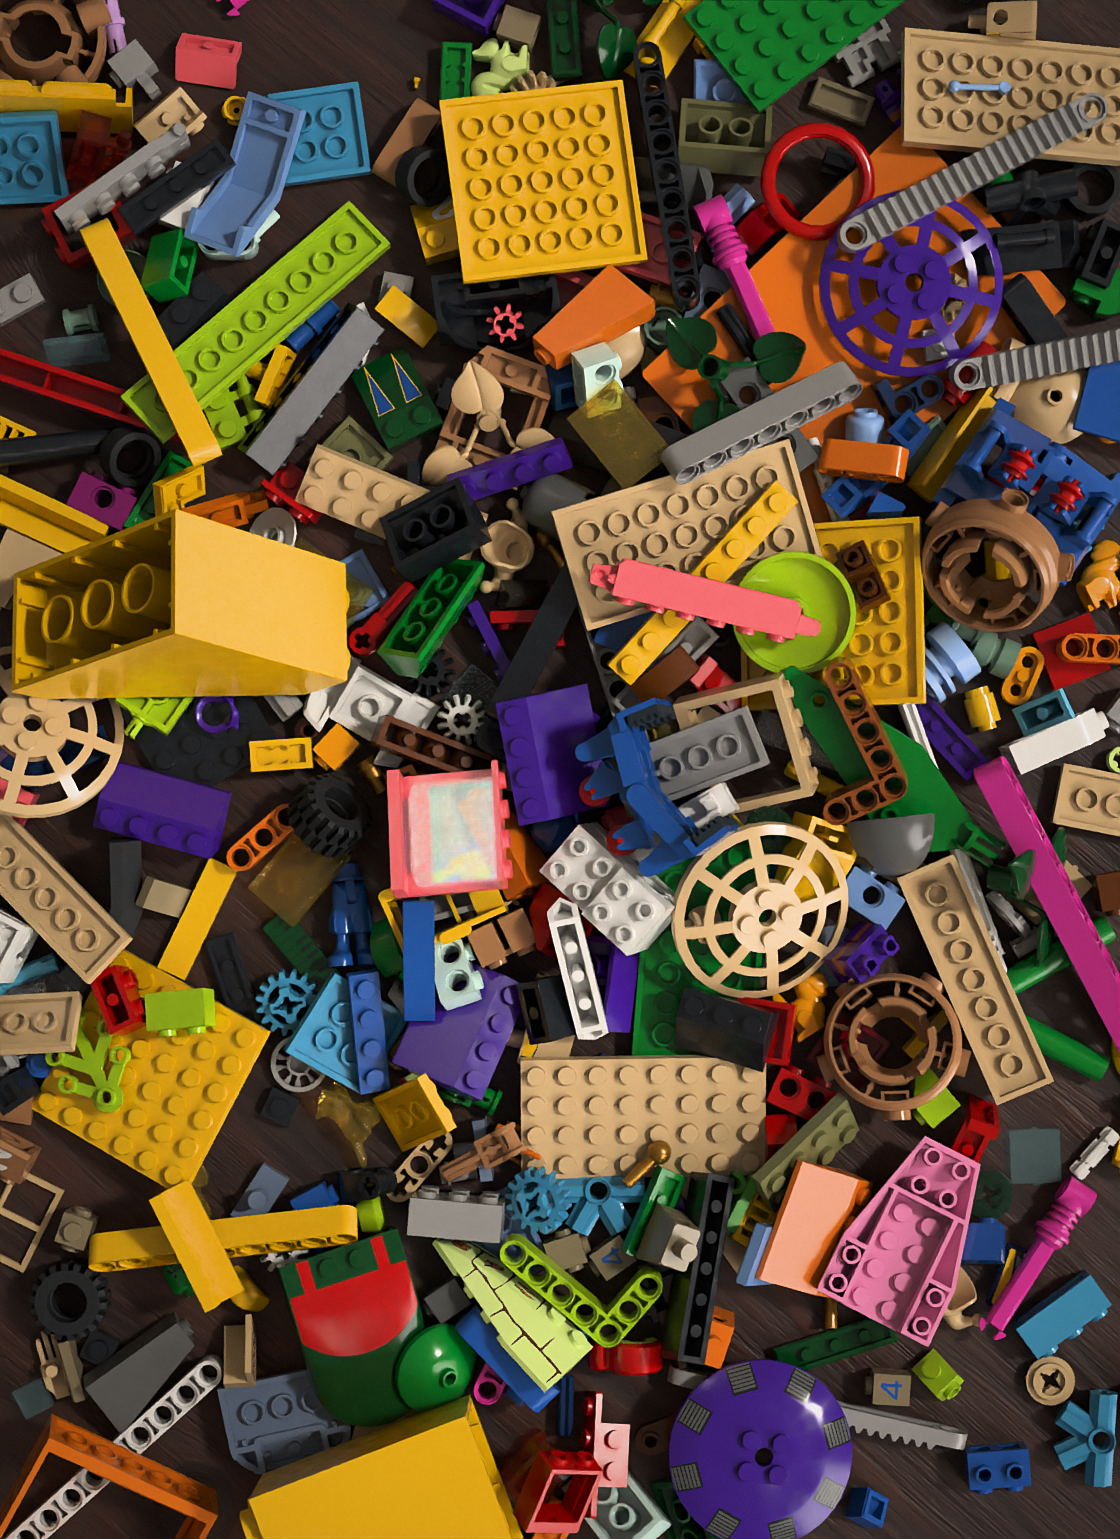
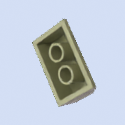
(724, 136)

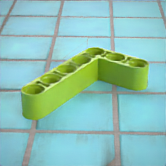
(580, 1295)

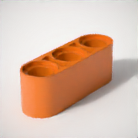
(863, 460)
(1087, 648)
(253, 847)

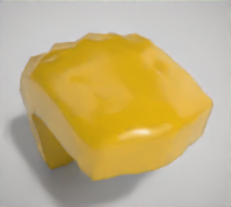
(251, 1297)

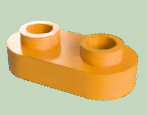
(1023, 677)

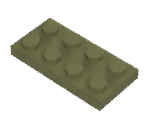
(813, 1143)

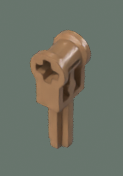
(488, 1151)

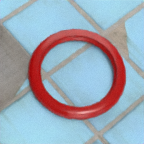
(776, 153)

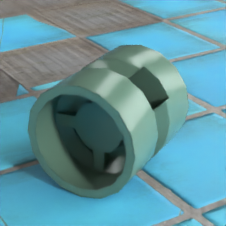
(656, 328)
(996, 654)

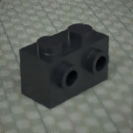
(1100, 254)
(546, 1003)

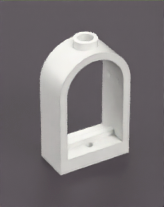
(1055, 741)

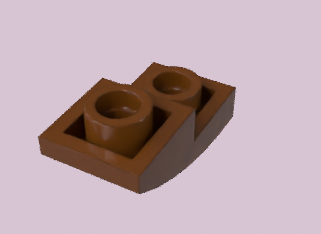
(863, 576)
(665, 675)

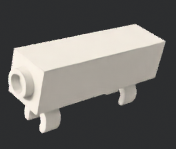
(701, 809)

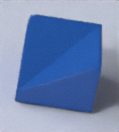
(884, 507)
(867, 1507)

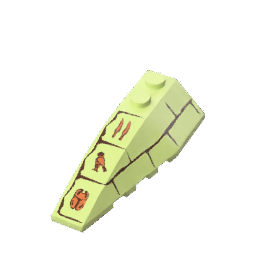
(527, 1324)

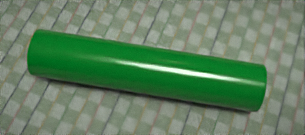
(1024, 974)
(1069, 1051)

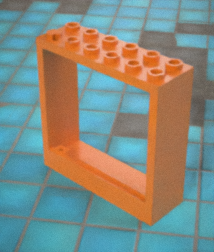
(120, 1467)

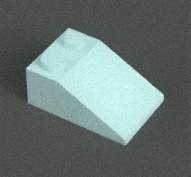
(627, 1513)

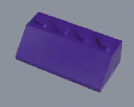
(163, 810)

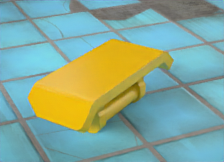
(668, 33)

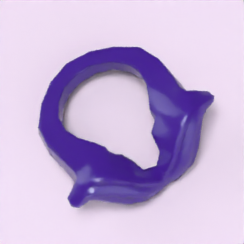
(230, 721)

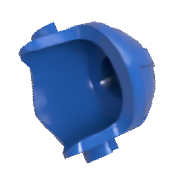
(552, 833)

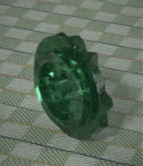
(771, 814)
(1001, 1200)

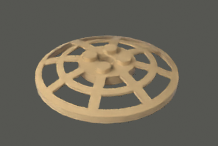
(46, 743)
(751, 902)

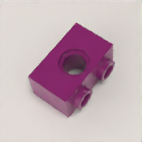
(86, 497)

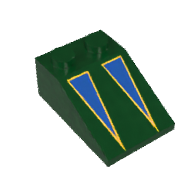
(397, 399)

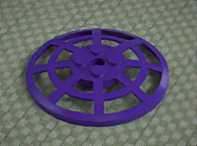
(911, 305)

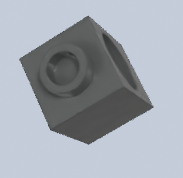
(446, 1299)

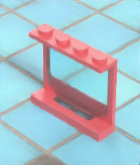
(448, 832)

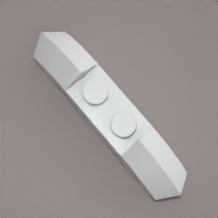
(577, 970)

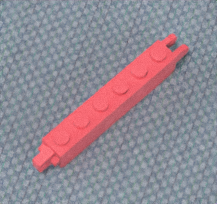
(705, 598)

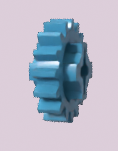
(276, 1004)
(529, 1204)

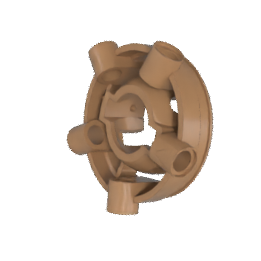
(67, 66)
(1019, 541)
(894, 1104)

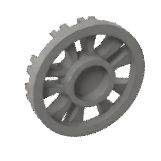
(1007, 913)
(296, 1068)

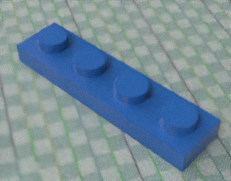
(368, 1031)

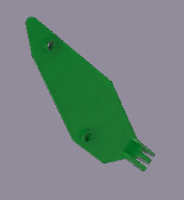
(926, 785)

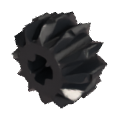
(434, 681)

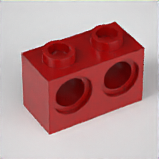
(797, 1100)

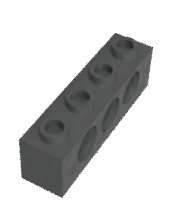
(751, 378)

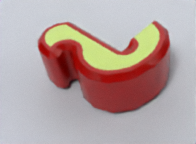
(627, 1357)

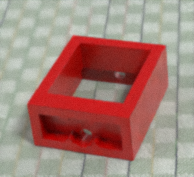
(81, 256)
(552, 1517)

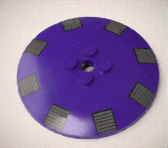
(750, 1409)

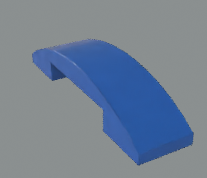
(849, 493)
(419, 960)

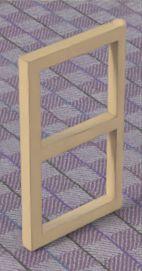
(40, 1229)

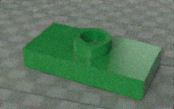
(455, 70)

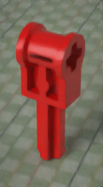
(382, 620)

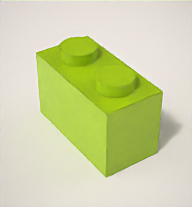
(180, 1011)

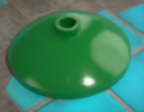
(435, 1368)

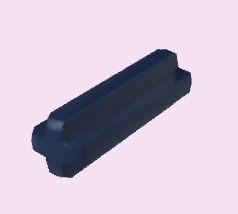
(565, 1399)

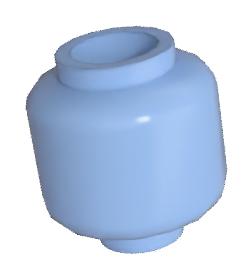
(865, 426)

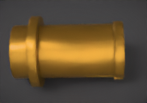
(664, 296)
(373, 775)

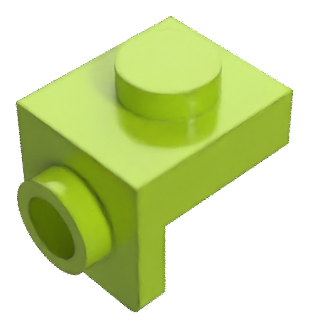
(938, 1376)

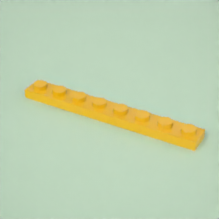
(716, 565)

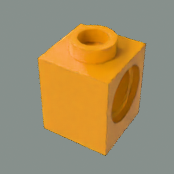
(335, 748)

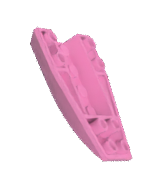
(907, 1243)

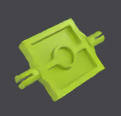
(154, 712)

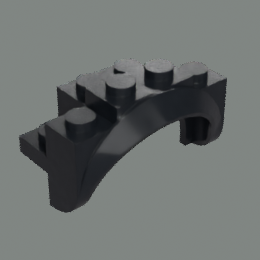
(469, 325)

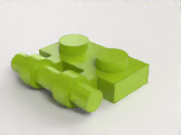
(225, 418)

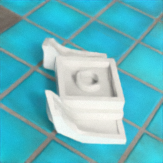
(362, 701)

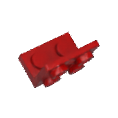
(284, 489)

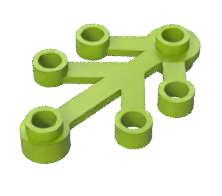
(93, 1065)

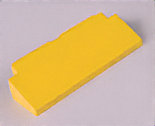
(69, 101)

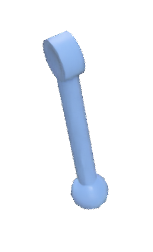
(1003, 88)

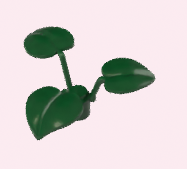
(614, 43)
(694, 338)
(1018, 879)

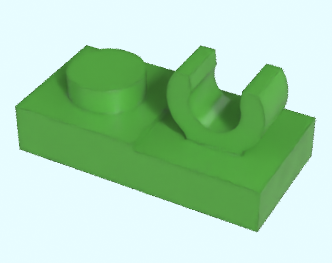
(743, 1196)

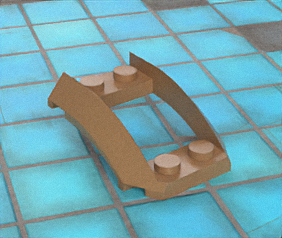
(509, 372)

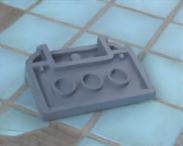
(278, 1422)

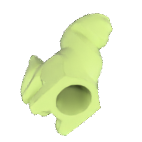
(503, 67)

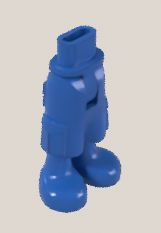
(350, 914)

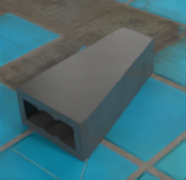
(138, 1370)

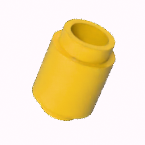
(981, 708)

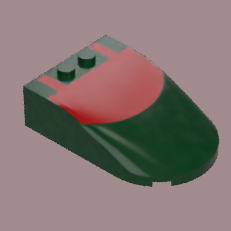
(352, 1323)

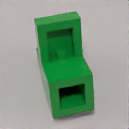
(1104, 300)
(386, 950)

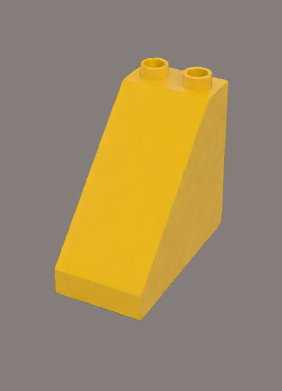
(180, 615)
(398, 1482)

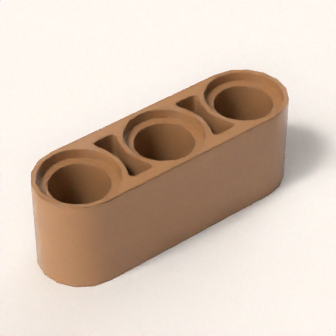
(414, 130)

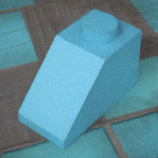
(1043, 712)

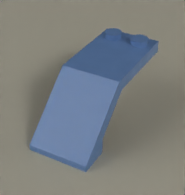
(256, 183)

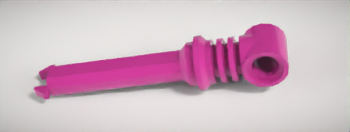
(730, 255)
(1072, 1201)

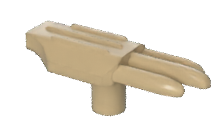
(52, 1368)

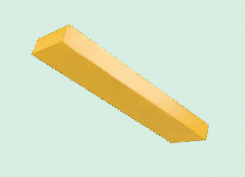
(197, 918)

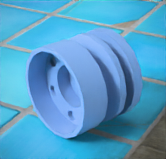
(947, 658)

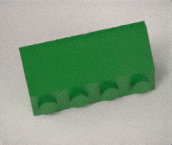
(430, 616)

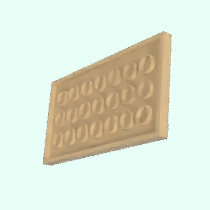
(1040, 78)
(677, 525)
(606, 1110)

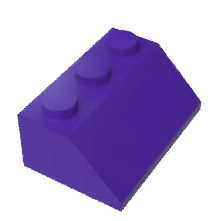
(616, 981)

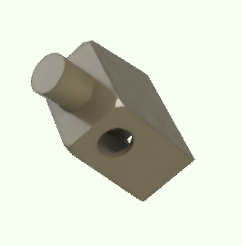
(669, 1239)

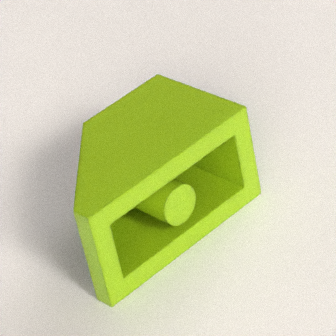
(938, 1108)

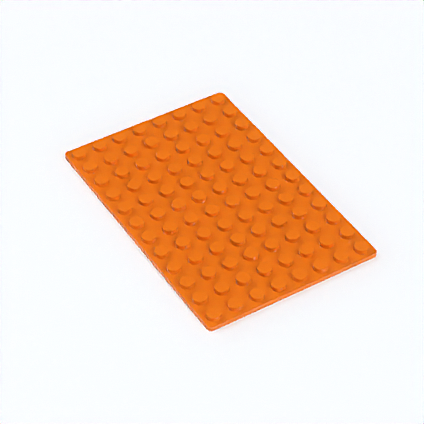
(790, 292)

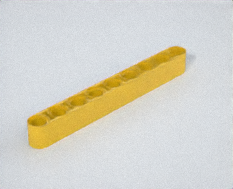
(150, 342)
(238, 1236)

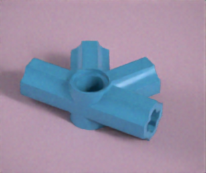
(608, 1207)
(1083, 1427)

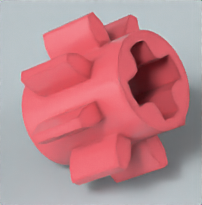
(497, 326)

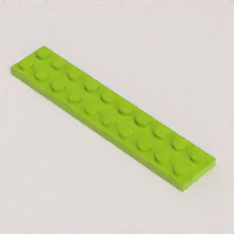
(265, 313)

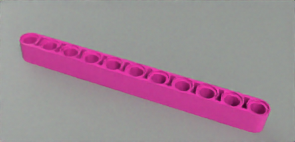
(1054, 890)

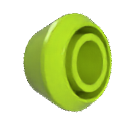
(371, 1216)

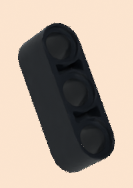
(1030, 312)

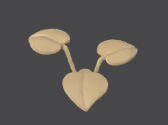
(482, 394)

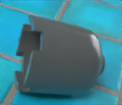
(548, 495)

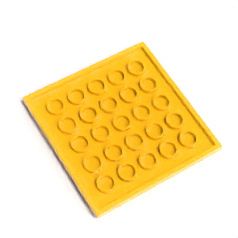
(543, 181)
(886, 640)
(171, 1086)

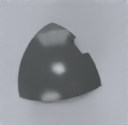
(894, 843)

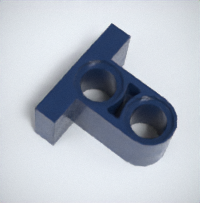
(911, 392)

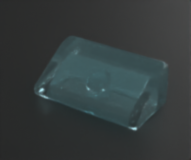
(77, 349)

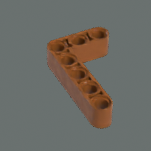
(867, 745)

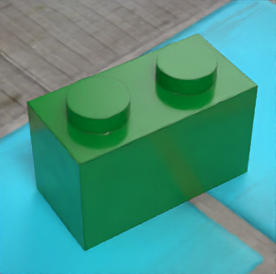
(169, 265)

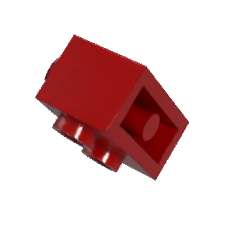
(120, 1000)

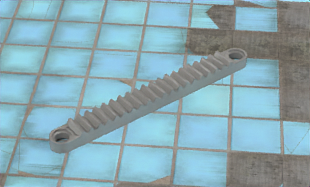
(972, 172)
(1039, 359)
(862, 1417)

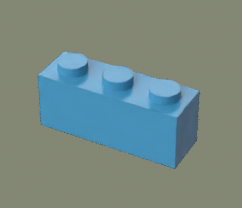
(1062, 1315)

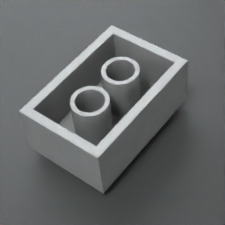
(457, 1214)

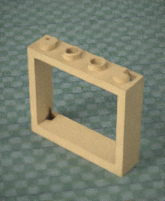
(791, 722)

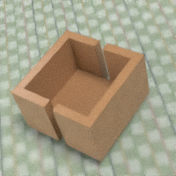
(489, 944)

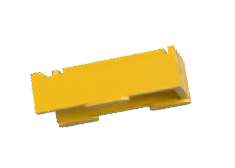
(486, 904)

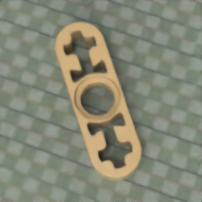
(410, 1187)

